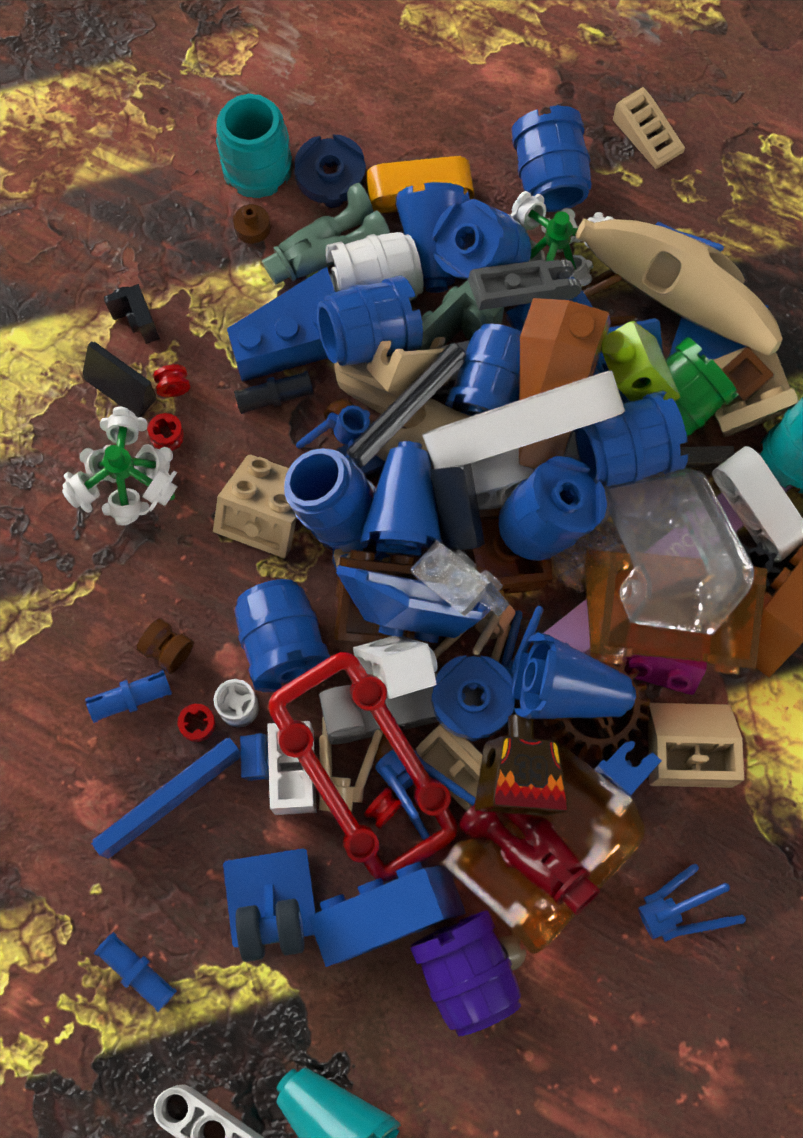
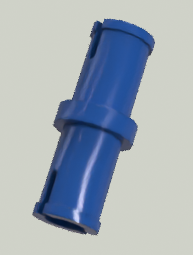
(128, 696)
(135, 972)

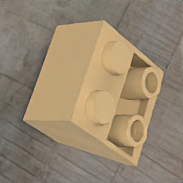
(696, 745)

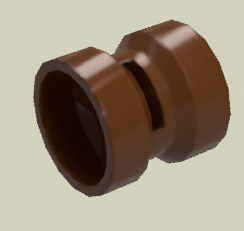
(165, 645)

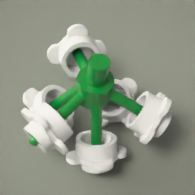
(558, 232)
(116, 465)

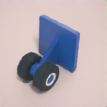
(269, 902)

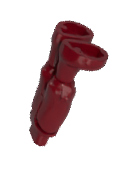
(538, 857)

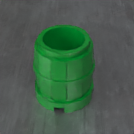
(700, 384)

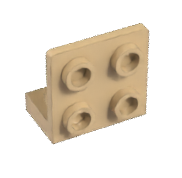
(764, 405)
(255, 507)

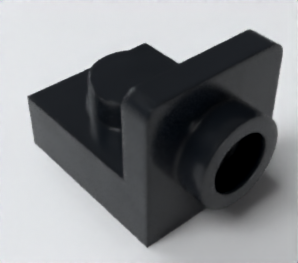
(131, 303)

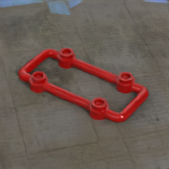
(297, 742)

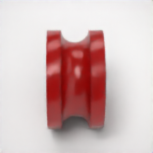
(171, 380)
(172, 422)
(195, 710)
(383, 808)

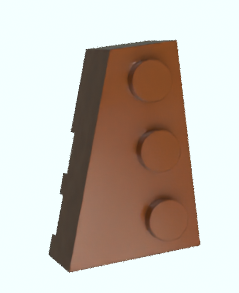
(782, 618)

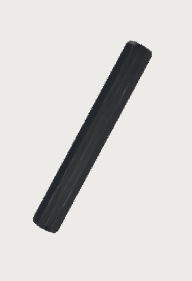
(406, 404)

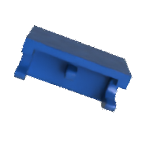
(622, 773)

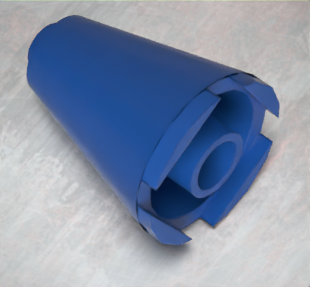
(419, 216)
(404, 504)
(568, 683)

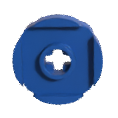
(473, 721)

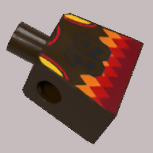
(521, 774)

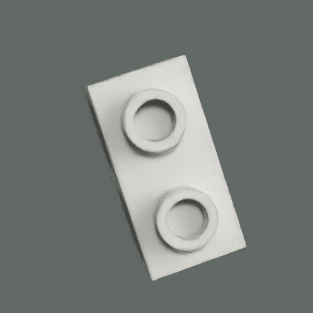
(399, 663)
(289, 784)

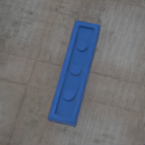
(166, 798)

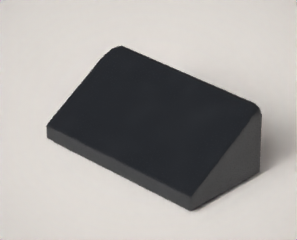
(117, 380)
(457, 507)

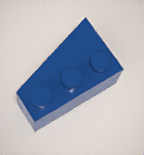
(282, 331)
(385, 912)

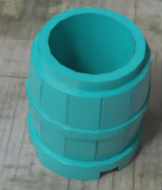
(253, 145)
(784, 448)

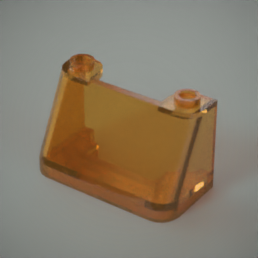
(614, 637)
(599, 829)

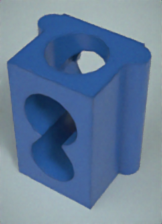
(254, 757)

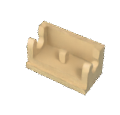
(403, 367)
(453, 758)

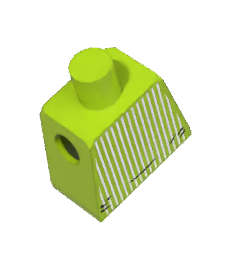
(636, 354)

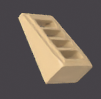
(641, 107)

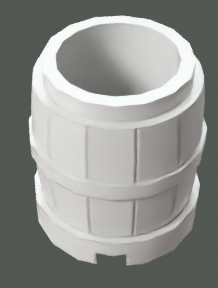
(374, 260)

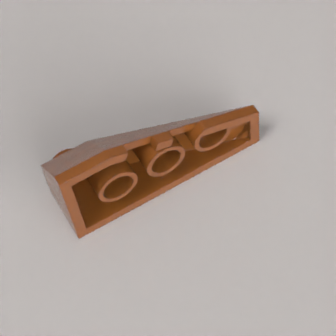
(557, 348)

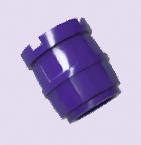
(468, 974)

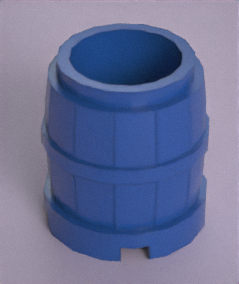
(553, 156)
(478, 237)
(364, 316)
(490, 371)
(635, 442)
(329, 497)
(552, 509)
(278, 633)

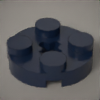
(324, 187)

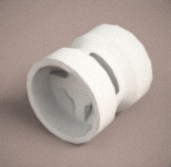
(233, 695)

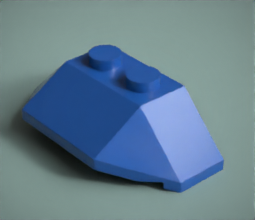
(405, 605)

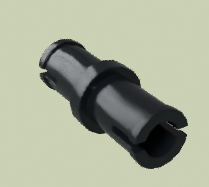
(273, 392)

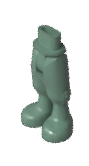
(306, 248)

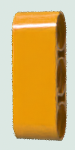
(388, 179)

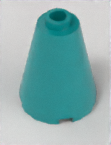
(326, 1110)

